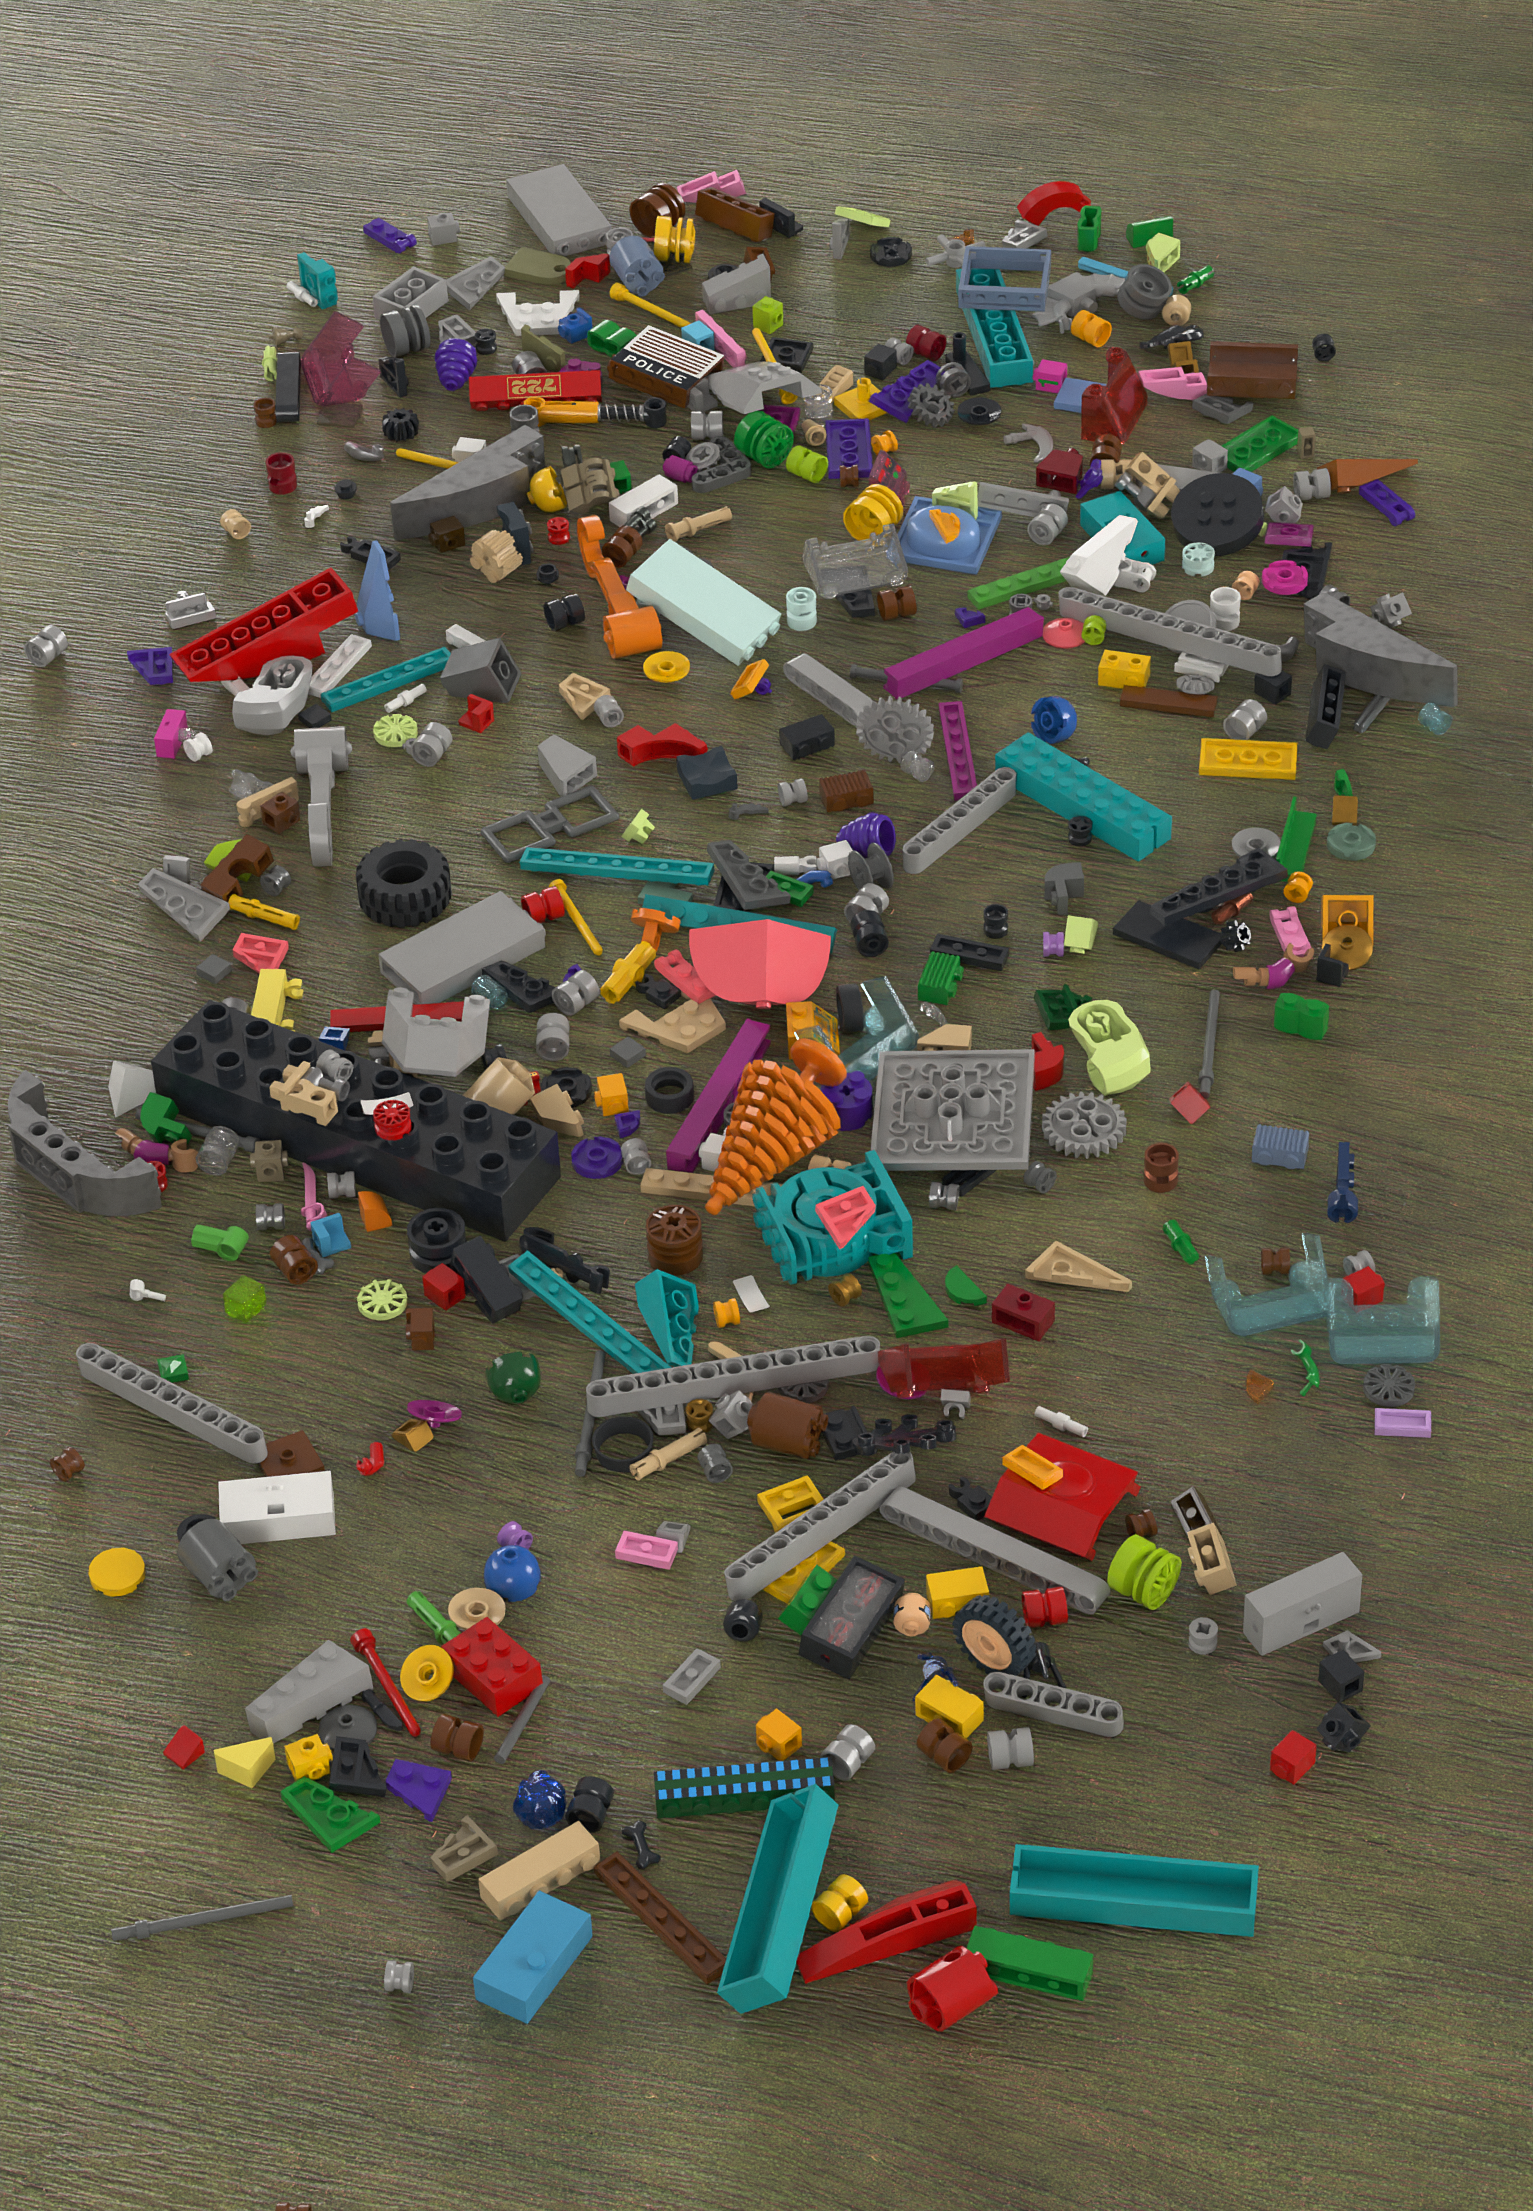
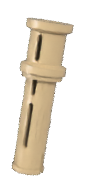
(690, 526)

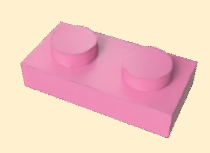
(646, 1550)

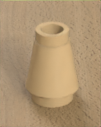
(813, 432)

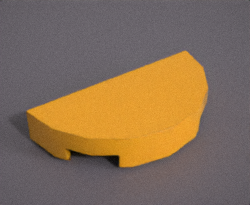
(946, 524)

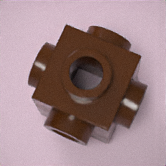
(280, 812)

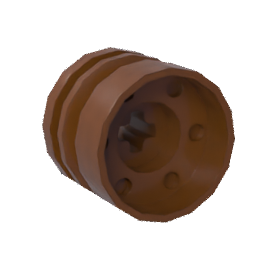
(657, 201)
(674, 1239)

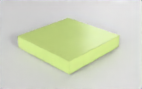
(862, 216)

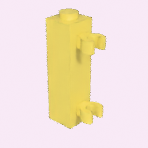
(271, 996)

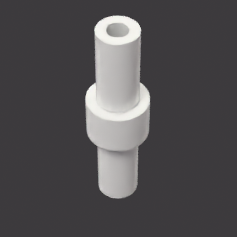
(302, 294)
(405, 698)
(1061, 1421)

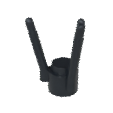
(1041, 1664)

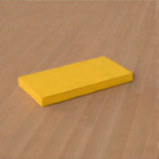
(1248, 758)

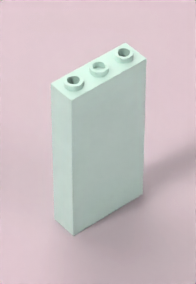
(704, 602)

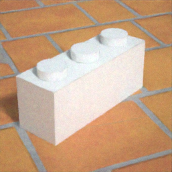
(655, 494)

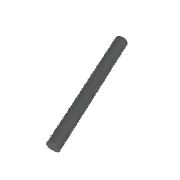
(521, 1721)

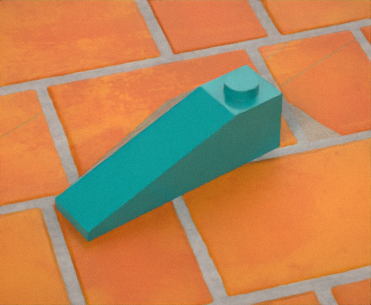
(669, 1312)

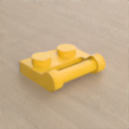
(787, 1499)

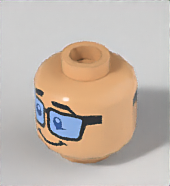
(912, 1614)

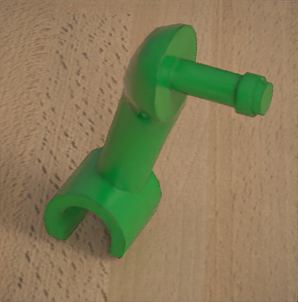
(1312, 1370)

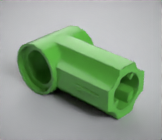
(226, 1243)

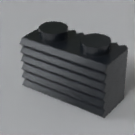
(807, 737)

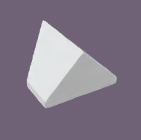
(129, 1086)

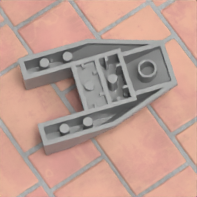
(433, 1044)

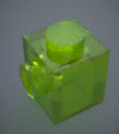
(244, 1299)

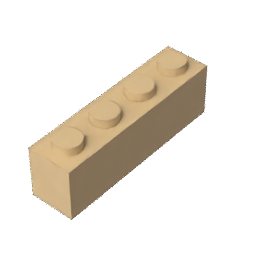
(539, 1869)

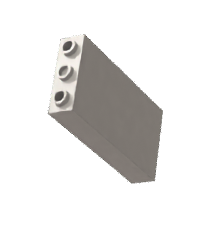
(558, 210)
(456, 949)

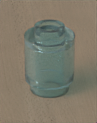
(490, 990)

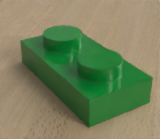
(799, 891)

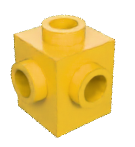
(308, 1758)

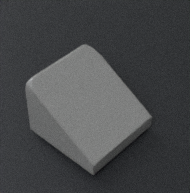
(675, 1532)

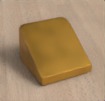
(1344, 810)
(413, 1434)

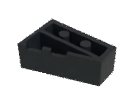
(486, 1279)

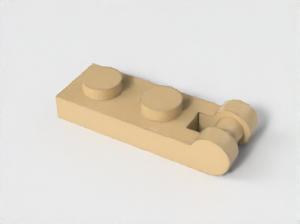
(250, 806)

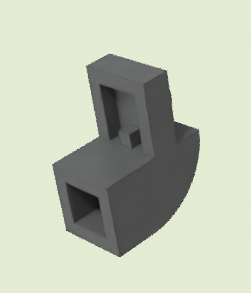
(1062, 883)

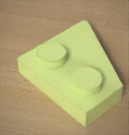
(959, 496)

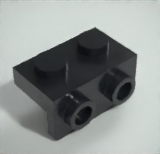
(784, 219)

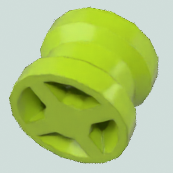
(1089, 633)

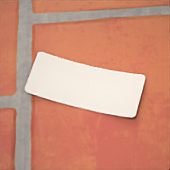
(369, 1105)
(750, 1294)

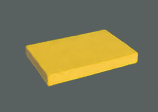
(788, 1583)

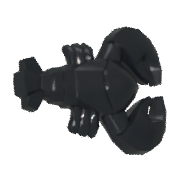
(1174, 335)

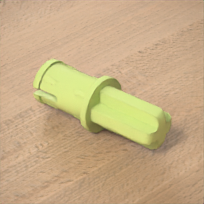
(270, 363)

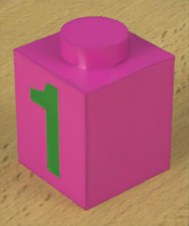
(1050, 375)

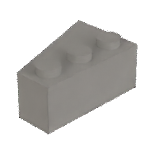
(738, 288)

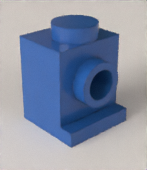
(575, 326)

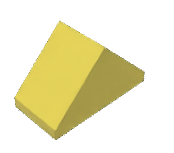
(245, 1761)

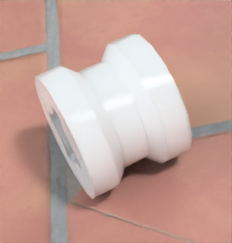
(197, 747)

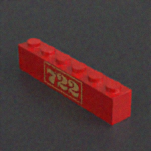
(514, 389)

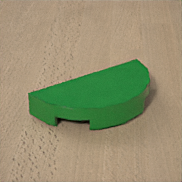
(962, 1288)

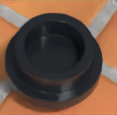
(345, 489)
(547, 573)

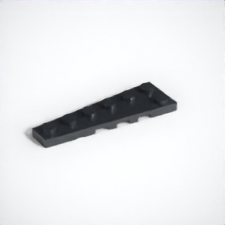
(1247, 875)

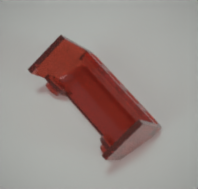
(945, 1367)

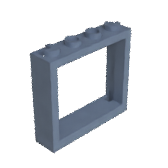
(1004, 297)

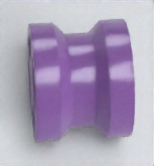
(1053, 944)
(514, 1535)

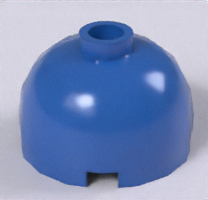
(1053, 719)
(512, 1573)

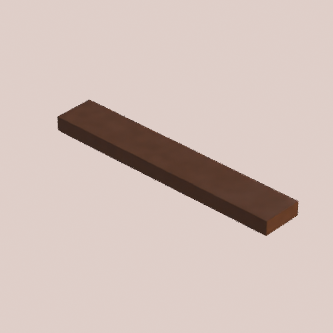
(661, 1917)

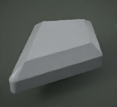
(1353, 1646)

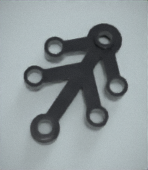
(901, 1439)

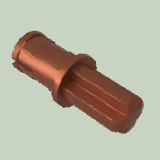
(1231, 908)

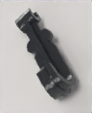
(540, 1244)

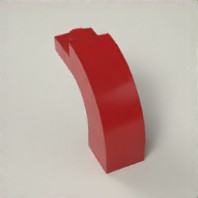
(1049, 197)

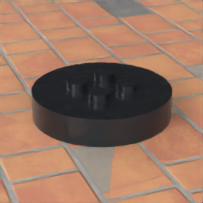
(1218, 512)

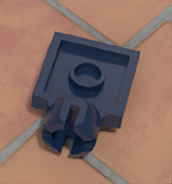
(1343, 1201)

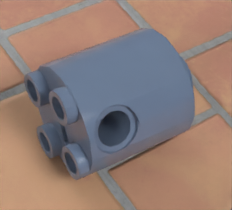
(636, 265)

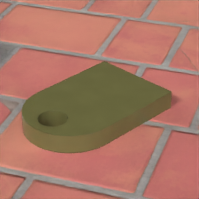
(537, 267)

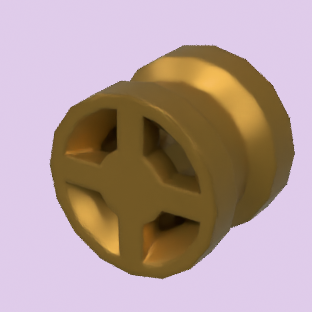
(845, 1289)
(698, 1414)

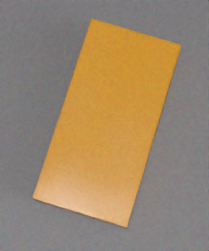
(749, 679)
(1032, 1467)

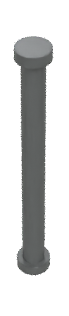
(879, 674)

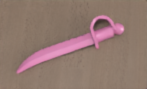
(312, 1210)

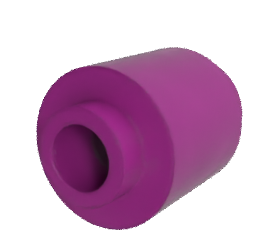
(679, 469)

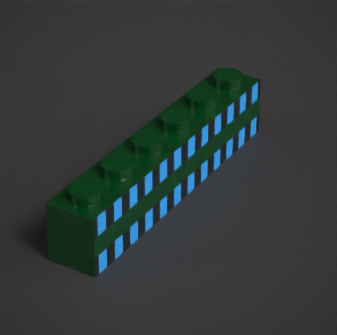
(737, 1786)

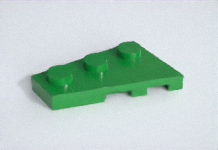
(326, 1815)

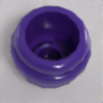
(455, 362)
(869, 829)

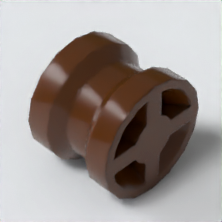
(849, 476)
(67, 1464)
(1141, 1524)

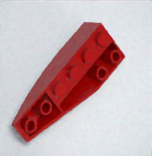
(893, 1929)

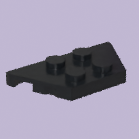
(1316, 564)

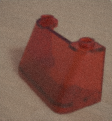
(1116, 406)

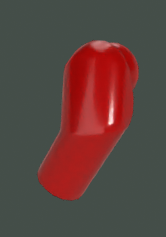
(375, 1461)

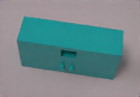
(1147, 542)

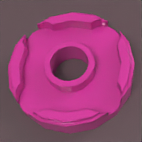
(1274, 582)

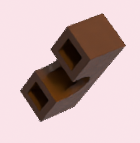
(246, 857)

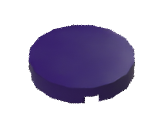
(597, 1157)

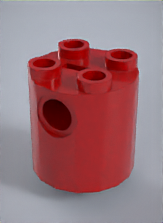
(950, 1988)

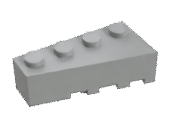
(307, 1691)

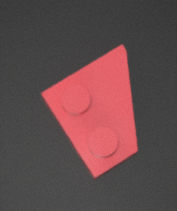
(846, 1214)

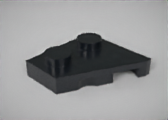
(393, 373)
(355, 1769)

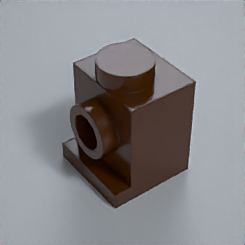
(420, 1328)

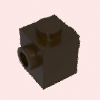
(447, 534)

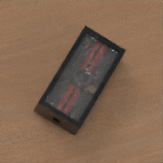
(851, 1617)

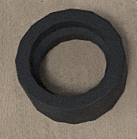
(849, 1008)
(669, 1077)

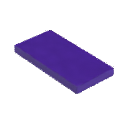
(848, 444)

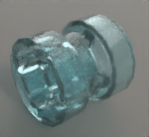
(1435, 719)

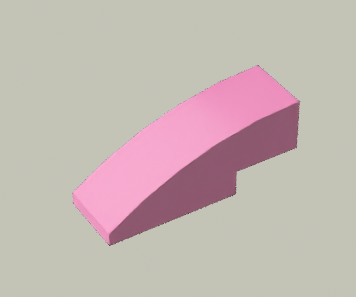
(728, 183)
(1174, 383)

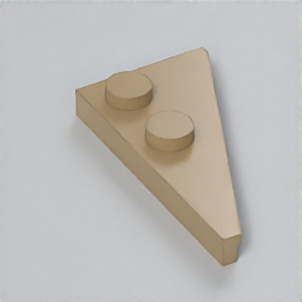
(1070, 1267)

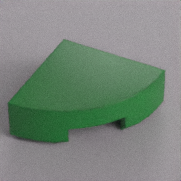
(1342, 784)

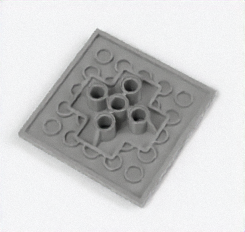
(953, 1109)

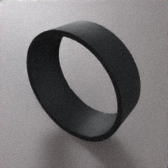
(617, 1426)

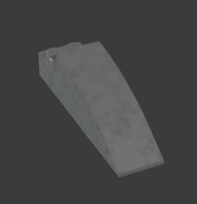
(473, 486)
(1376, 656)

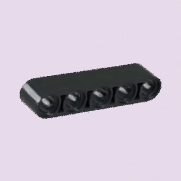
(288, 387)

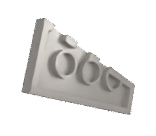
(187, 905)

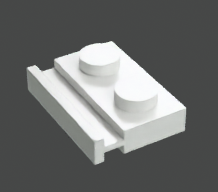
(1200, 666)

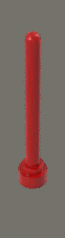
(364, 1643)

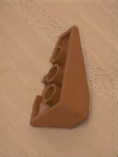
(1351, 473)

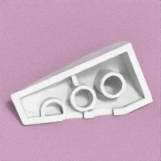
(1097, 561)

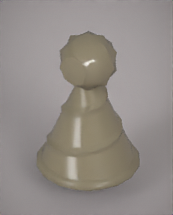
(281, 335)

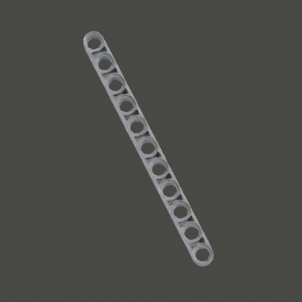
(1172, 631)
(729, 1375)

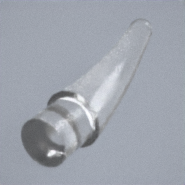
(932, 1011)

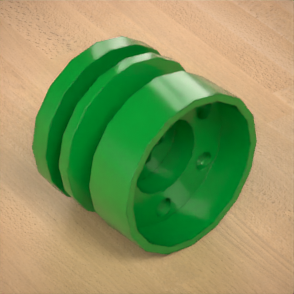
(763, 439)

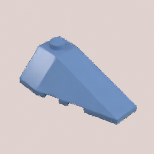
(374, 599)

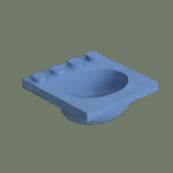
(926, 547)

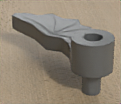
(751, 808)

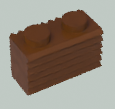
(846, 791)

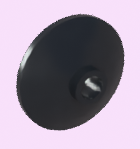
(979, 411)

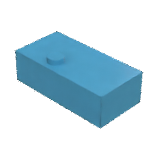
(532, 1957)

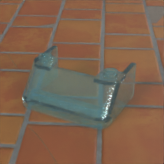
(887, 1029)
(1278, 1307)

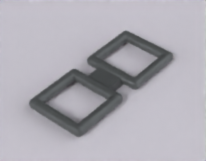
(550, 822)

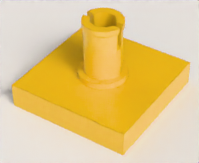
(856, 401)

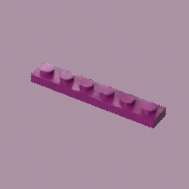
(957, 748)

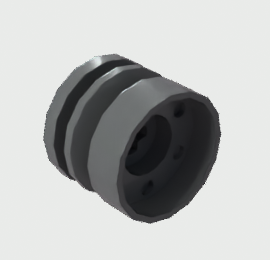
(405, 331)

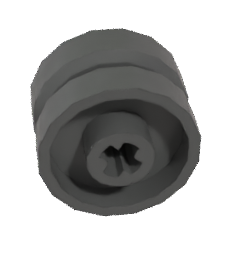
(1144, 291)

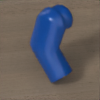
(817, 875)

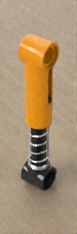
(651, 412)

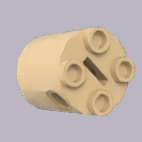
(503, 1086)

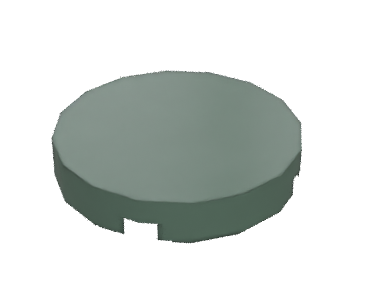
(1351, 841)

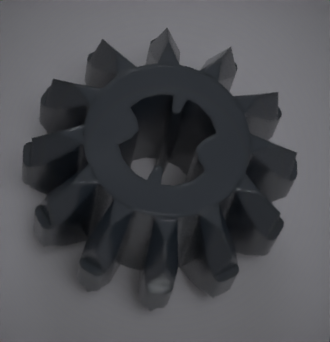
(400, 424)

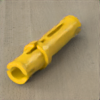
(254, 908)

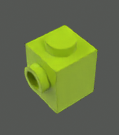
(768, 315)

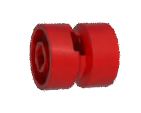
(547, 904)
(1044, 1607)

